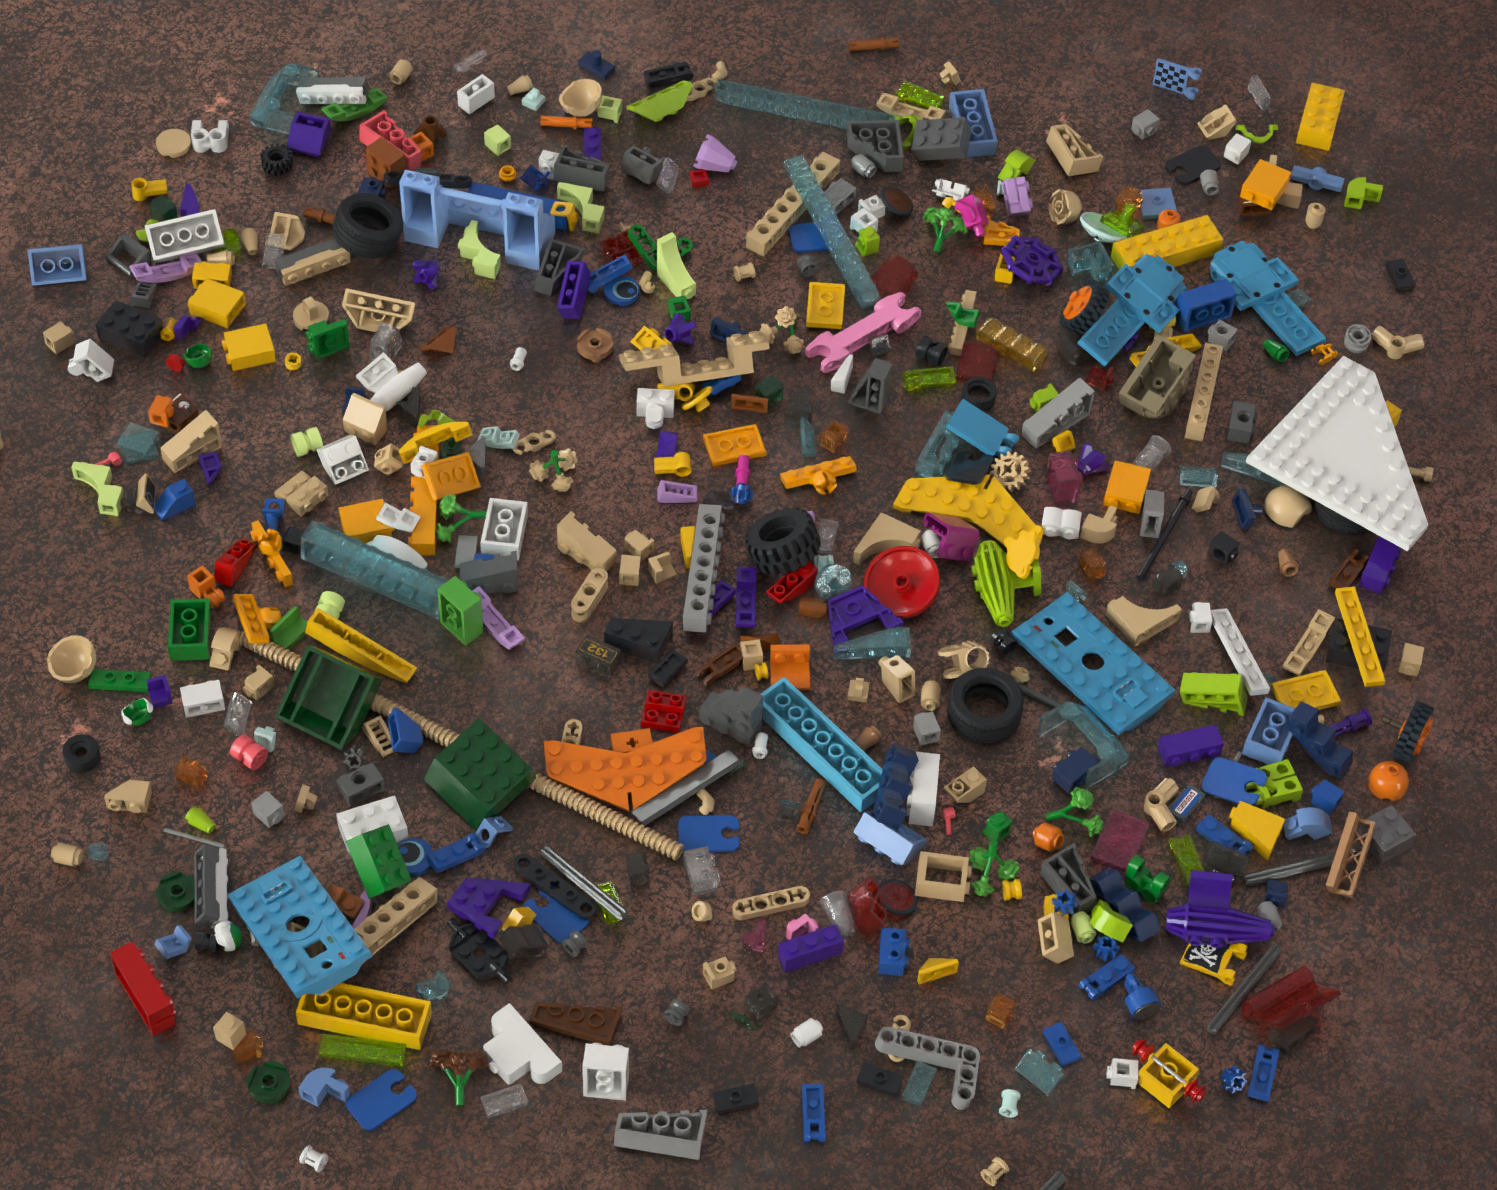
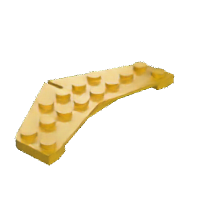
(989, 509)

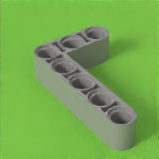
(936, 1057)

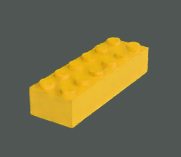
(1174, 244)
(367, 1014)

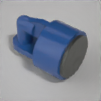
(1141, 1000)

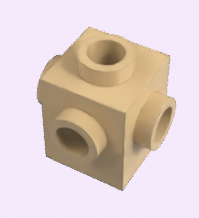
(388, 459)

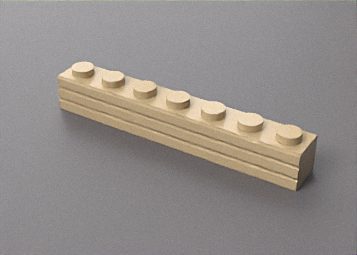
(961, 331)

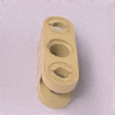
(589, 594)

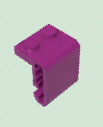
(957, 536)

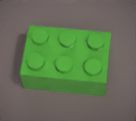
(460, 610)

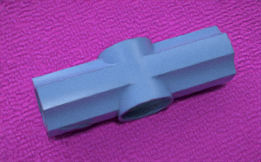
(1317, 178)

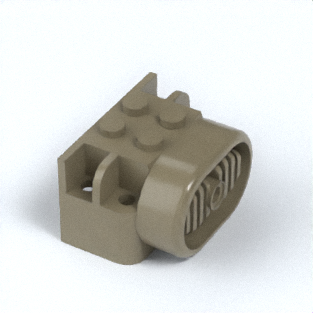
(1158, 380)

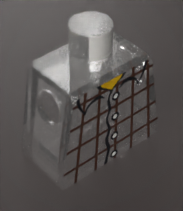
(386, 340)

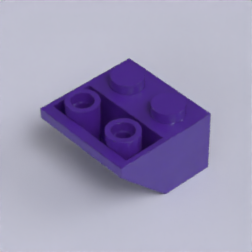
(309, 134)

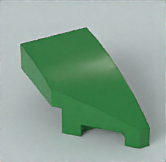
(963, 316)

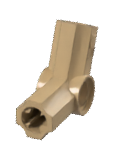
(1397, 345)
(1159, 811)

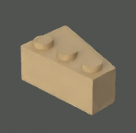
(1072, 152)
(195, 439)
(584, 546)

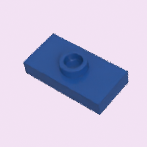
(1061, 1044)

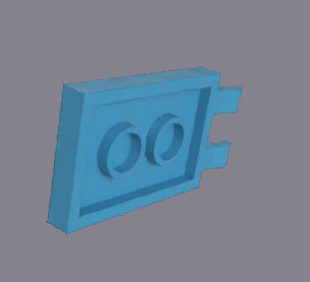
(981, 430)

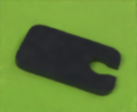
(1194, 163)
(969, 471)

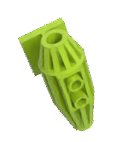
(998, 582)

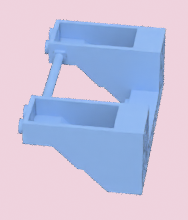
(520, 218)

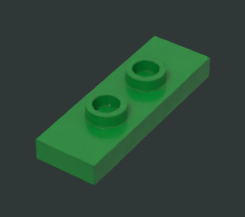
(119, 680)

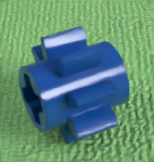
(742, 493)
(1063, 897)
(1106, 948)
(1233, 1079)

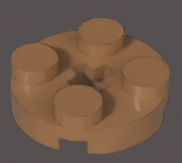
(598, 352)

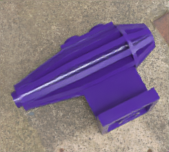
(1210, 919)

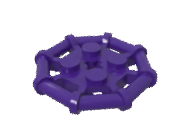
(1023, 259)

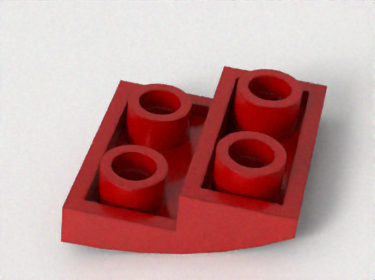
(663, 711)

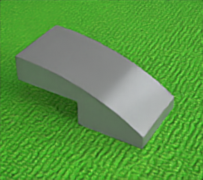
(465, 549)

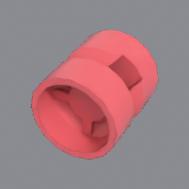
(249, 752)

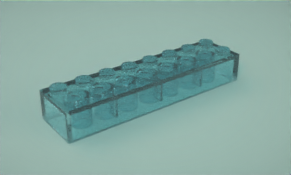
(372, 568)

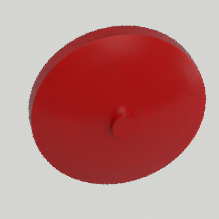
(903, 580)

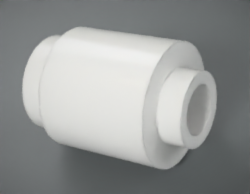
(931, 542)
(807, 1032)

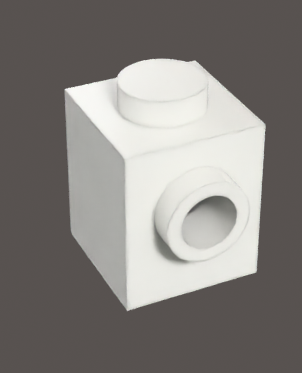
(1237, 148)

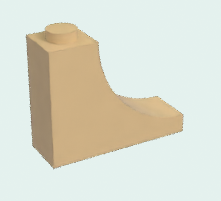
(885, 534)
(1138, 622)

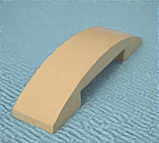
(891, 105)
(1309, 643)

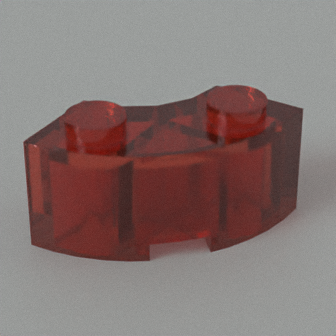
(868, 906)

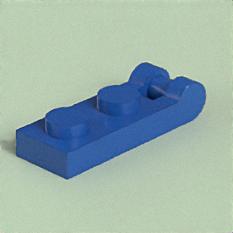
(608, 272)
(1216, 831)
(455, 853)
(1107, 977)
(1263, 1073)
(813, 1112)

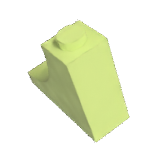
(671, 268)

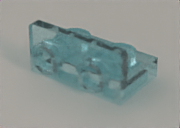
(1040, 1071)

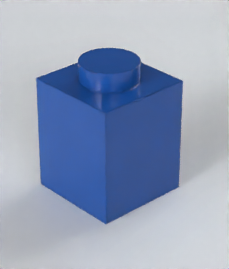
(1326, 796)

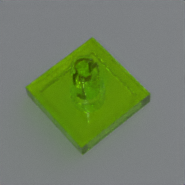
(1123, 222)

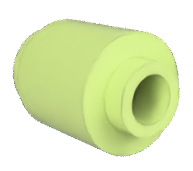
(1082, 928)

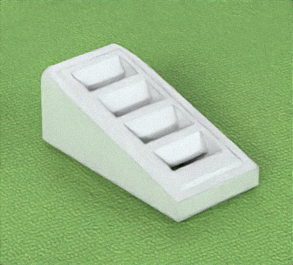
(841, 378)

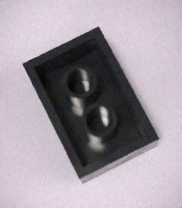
(129, 328)
(1341, 650)

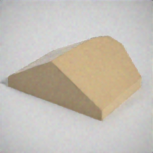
(1217, 123)
(291, 227)

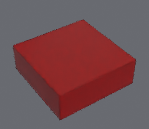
(699, 178)

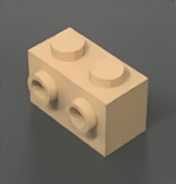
(1055, 937)

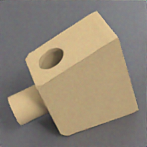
(898, 677)

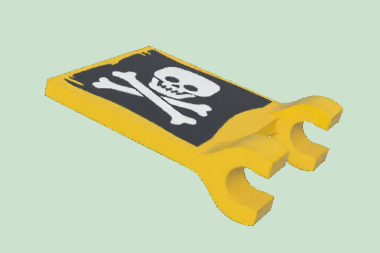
(1214, 960)

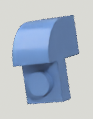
(1308, 821)
(321, 1082)

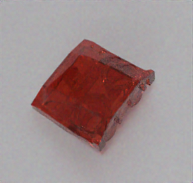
(618, 246)
(894, 275)
(977, 361)

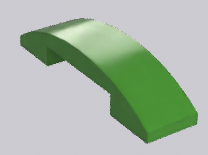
(353, 111)

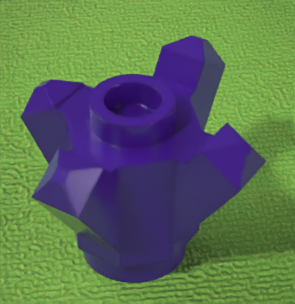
(426, 272)
(680, 330)
(1091, 461)

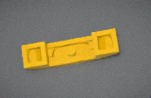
(433, 436)

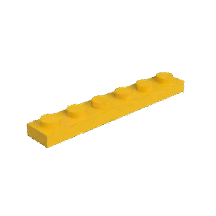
(1360, 636)

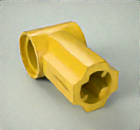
(142, 189)
(678, 392)
(679, 464)

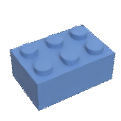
(1270, 733)

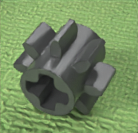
(350, 760)

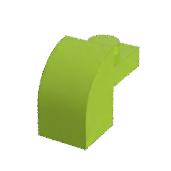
(1016, 164)
(1360, 190)
(1109, 921)

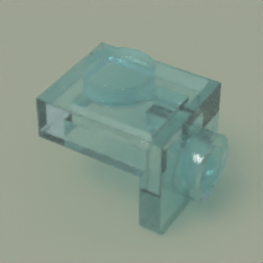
(434, 988)

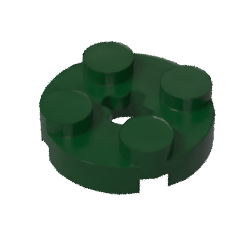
(166, 888)
(272, 1093)

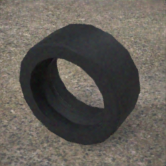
(983, 384)

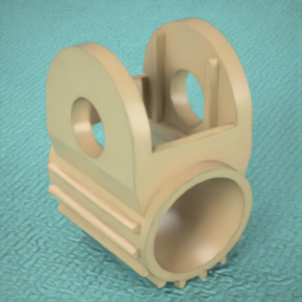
(959, 656)

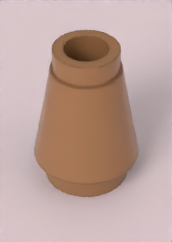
(1287, 563)
(868, 737)

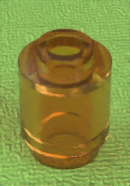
(812, 607)

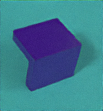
(159, 691)

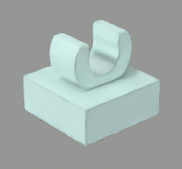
(533, 99)
(822, 561)
(265, 737)

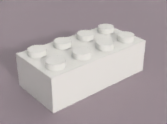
(184, 236)

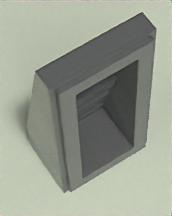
(143, 301)

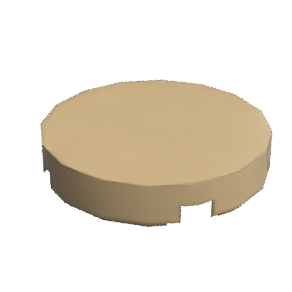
(173, 143)

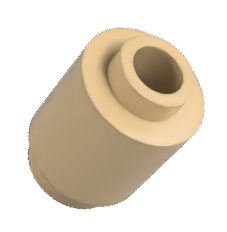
(401, 71)
(1315, 215)
(930, 695)
(67, 854)

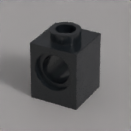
(1223, 548)

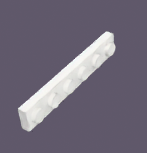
(1239, 652)

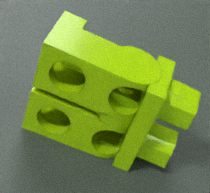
(1279, 785)

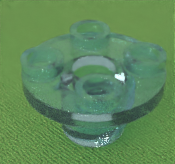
(832, 581)

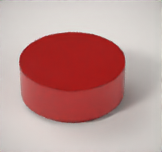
(175, 362)

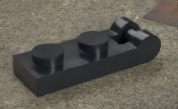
(668, 74)

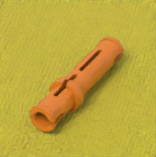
(574, 122)

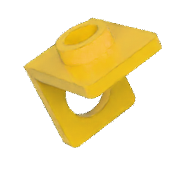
(569, 212)

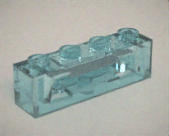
(927, 465)

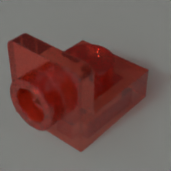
(1100, 377)

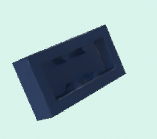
(595, 64)
(722, 329)
(1244, 509)

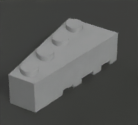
(1059, 414)
(662, 1133)

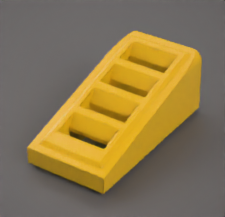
(1001, 272)
(687, 539)

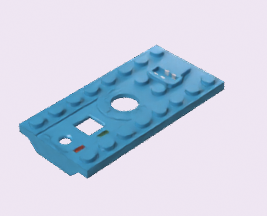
(1121, 691)
(292, 892)

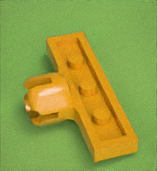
(820, 475)
(270, 544)
(255, 620)

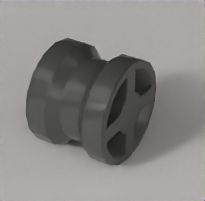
(807, 265)
(574, 943)
(676, 1012)

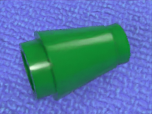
(1276, 350)

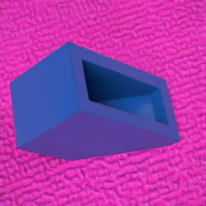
(174, 500)
(404, 732)

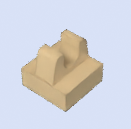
(950, 74)
(858, 690)
(305, 799)

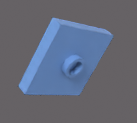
(1156, 201)

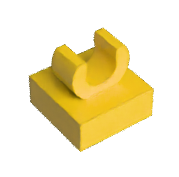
(1064, 441)

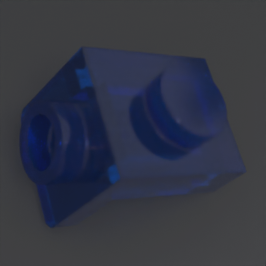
(535, 178)

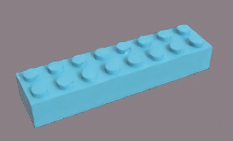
(821, 743)

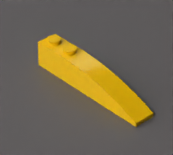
(357, 646)

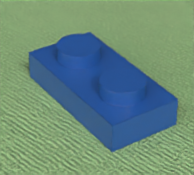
(721, 383)

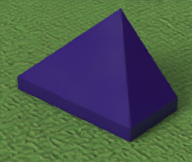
(667, 444)

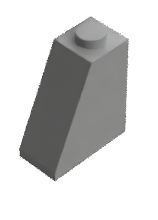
(1152, 513)

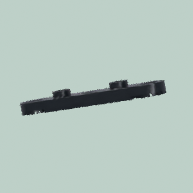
(446, 180)
(566, 895)

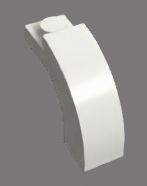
(398, 549)

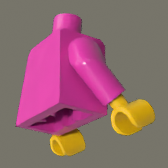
(972, 212)

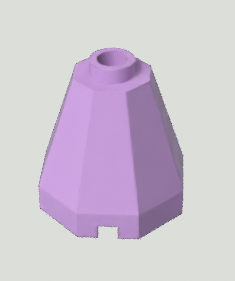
(715, 156)

